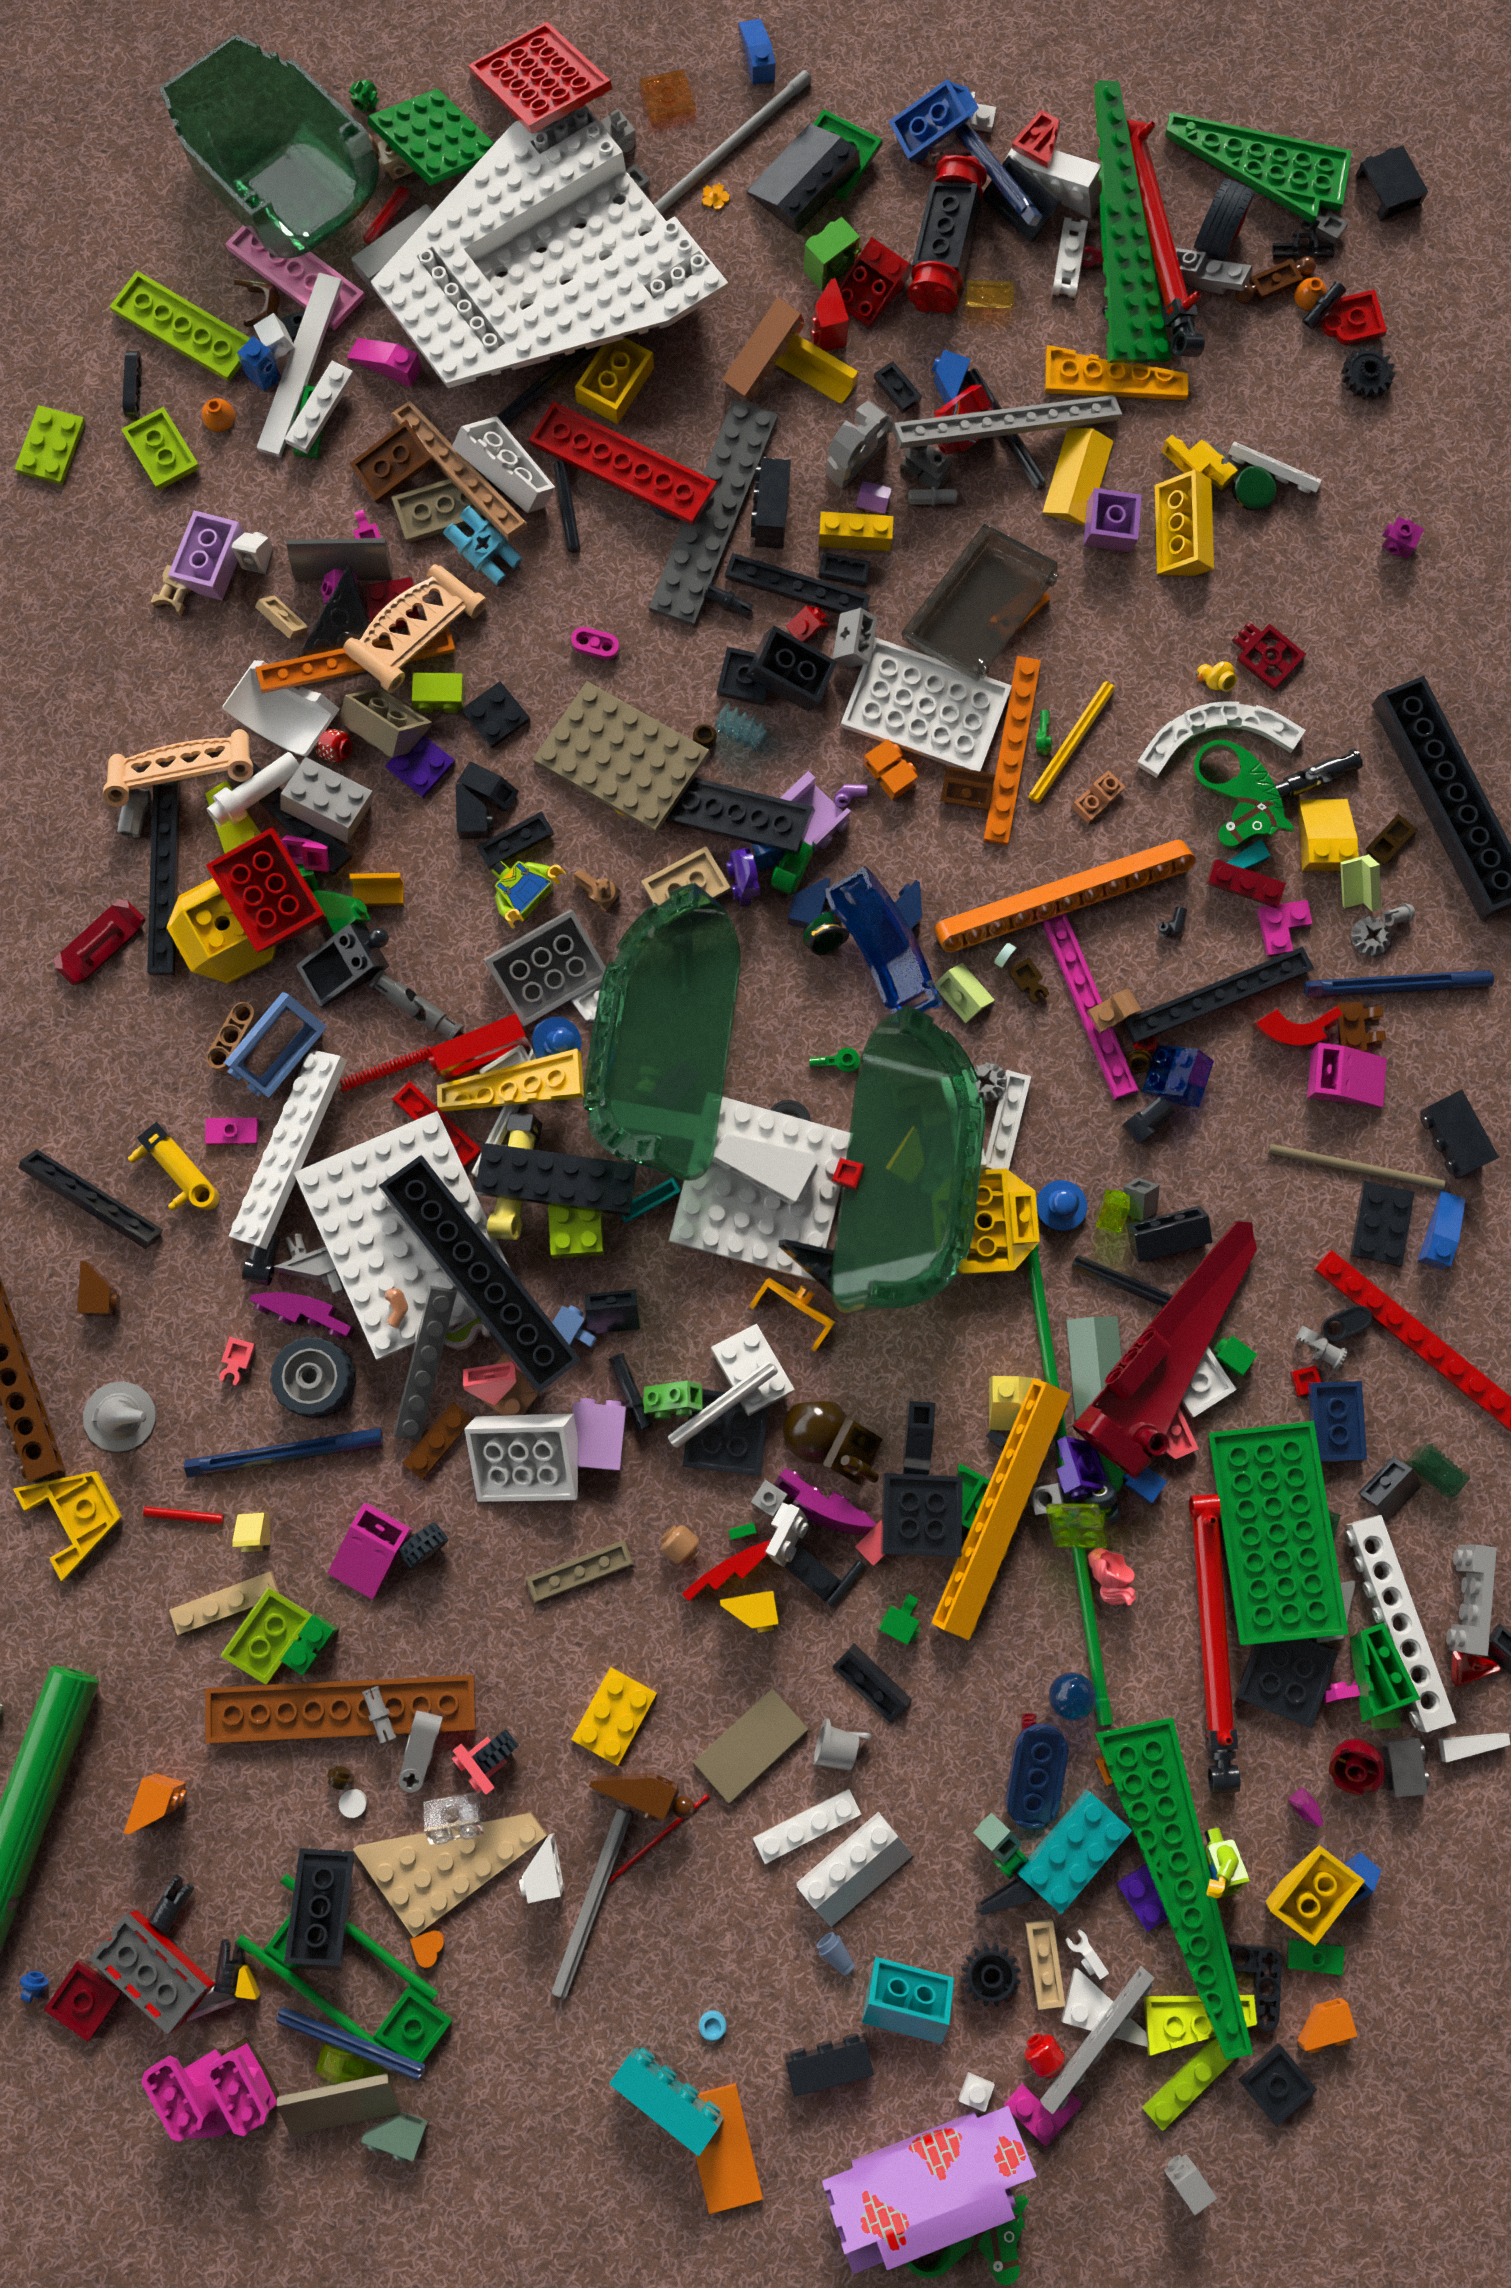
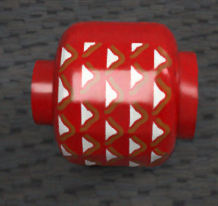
(334, 746)

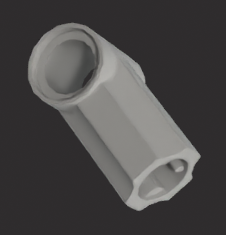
(133, 813)

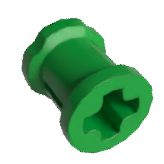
(1012, 1863)

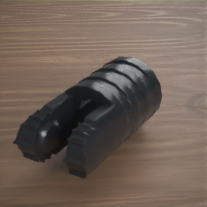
(169, 1906)
(228, 1970)

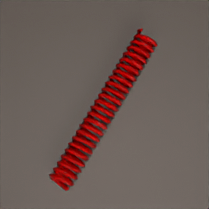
(401, 1065)

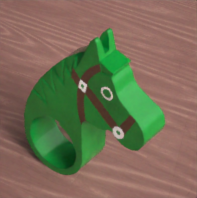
(1258, 800)
(996, 2244)

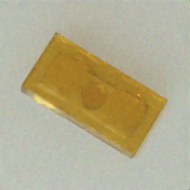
(989, 294)

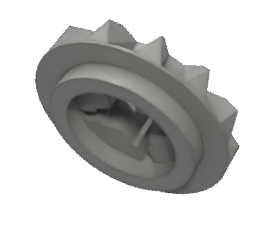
(1360, 933)
(997, 1077)

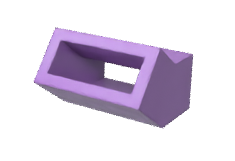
(873, 498)

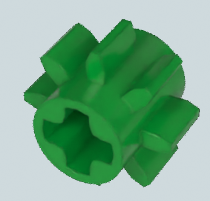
(364, 95)

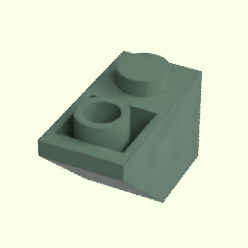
(397, 2135)

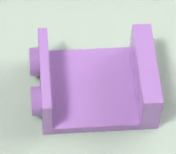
(827, 815)
(599, 1433)

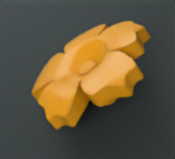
(715, 196)

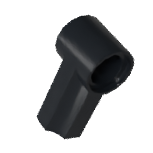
(1144, 1123)
(260, 1264)

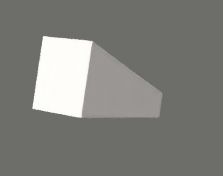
(1465, 1746)

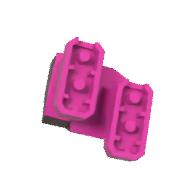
(213, 2093)

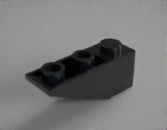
(918, 1437)

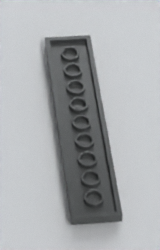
(702, 546)

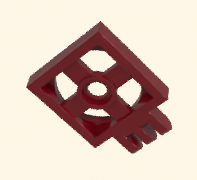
(1253, 640)

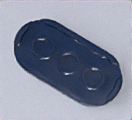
(1036, 1776)

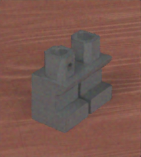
(931, 463)

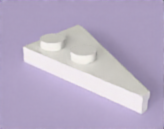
(1088, 2004)

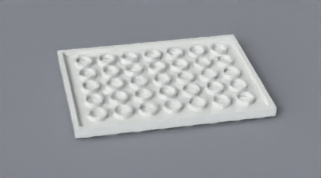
(372, 1242)

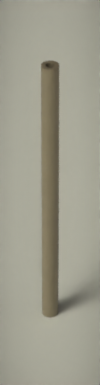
(1356, 1166)

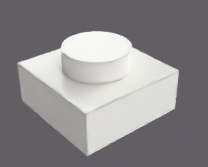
(976, 2092)

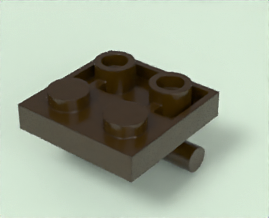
(854, 1452)

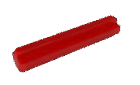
(386, 215)

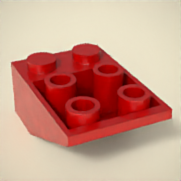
(874, 281)

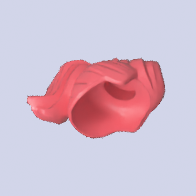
(1113, 1575)

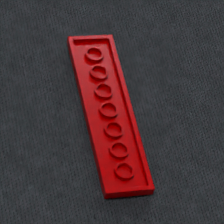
(623, 463)

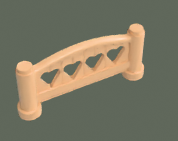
(385, 663)
(233, 759)

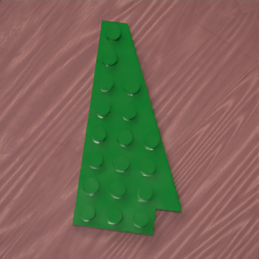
(1282, 168)

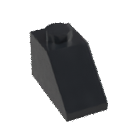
(471, 816)

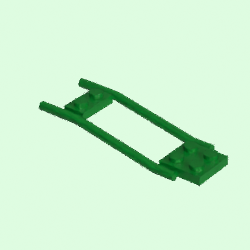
(410, 2025)

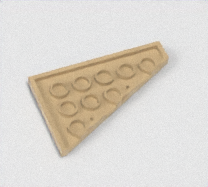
(431, 1879)

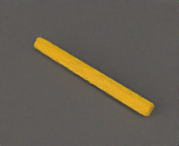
(1071, 742)

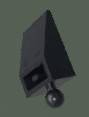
(344, 962)

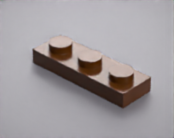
(437, 1441)

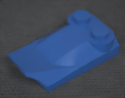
(933, 118)

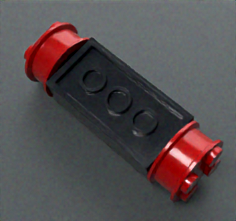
(946, 233)

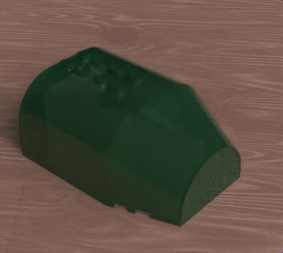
(272, 145)

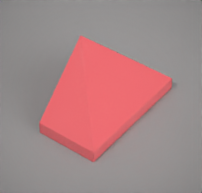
(490, 1381)

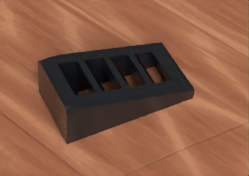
(1008, 1896)

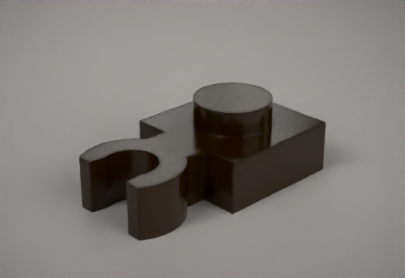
(1027, 976)

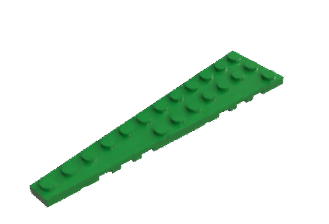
(1132, 290)
(1160, 1809)

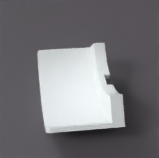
(284, 716)

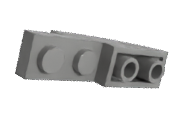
(1212, 274)

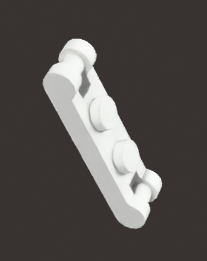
(1069, 258)

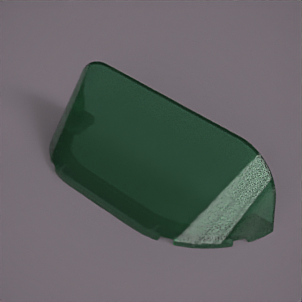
(665, 1036)
(921, 1148)

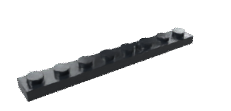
(163, 877)
(1218, 995)

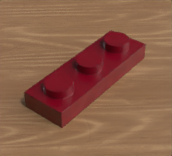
(1245, 883)

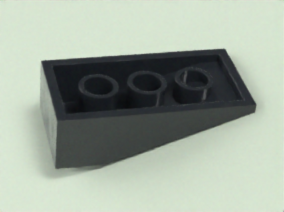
(320, 1910)

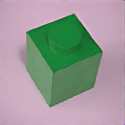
(1234, 1355)

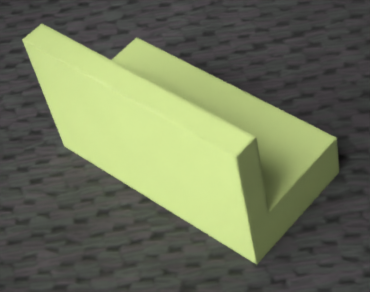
(1361, 882)
(963, 992)

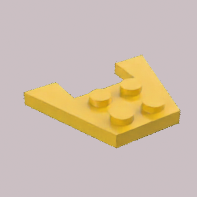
(83, 1509)

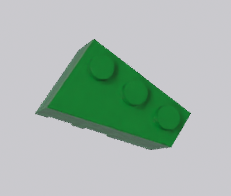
(1380, 1673)

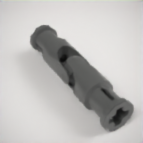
(410, 1002)

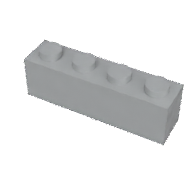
(377, 254)

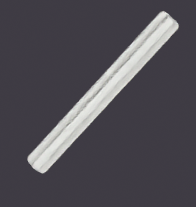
(723, 1404)

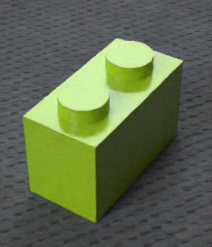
(438, 692)

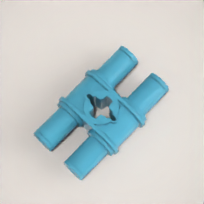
(482, 557)

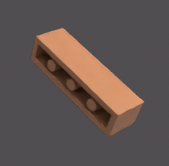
(763, 349)

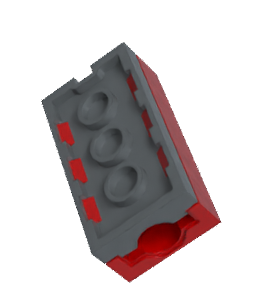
(152, 1971)

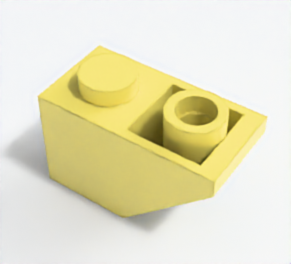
(252, 1532)

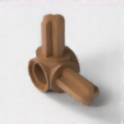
(600, 891)

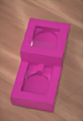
(307, 852)

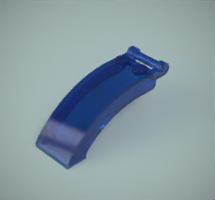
(883, 940)

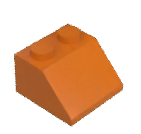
(155, 1799)

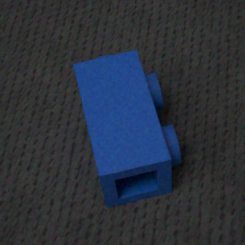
(259, 364)

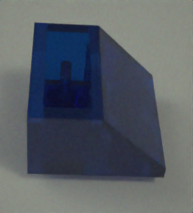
(1178, 1075)

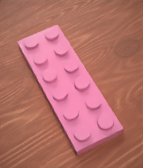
(294, 275)

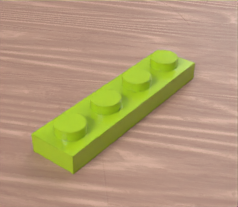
(1186, 2084)

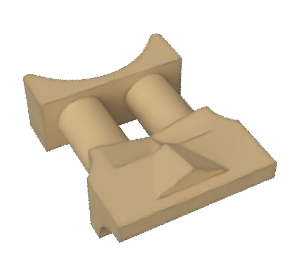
(169, 585)

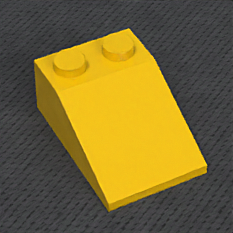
(1326, 834)
(1314, 1894)

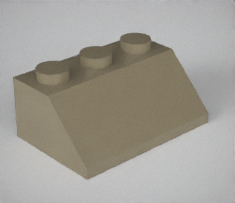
(383, 721)

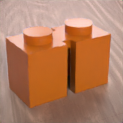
(895, 772)

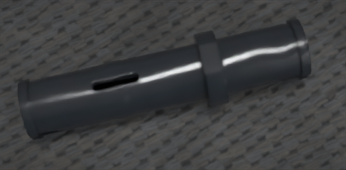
(630, 1392)

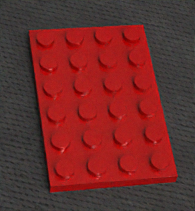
(540, 77)

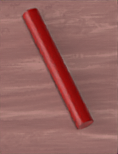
(183, 1515)

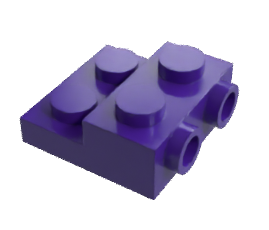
(1081, 1468)

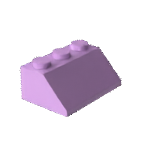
(206, 555)

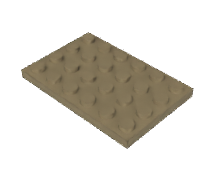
(621, 756)

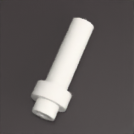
(231, 805)

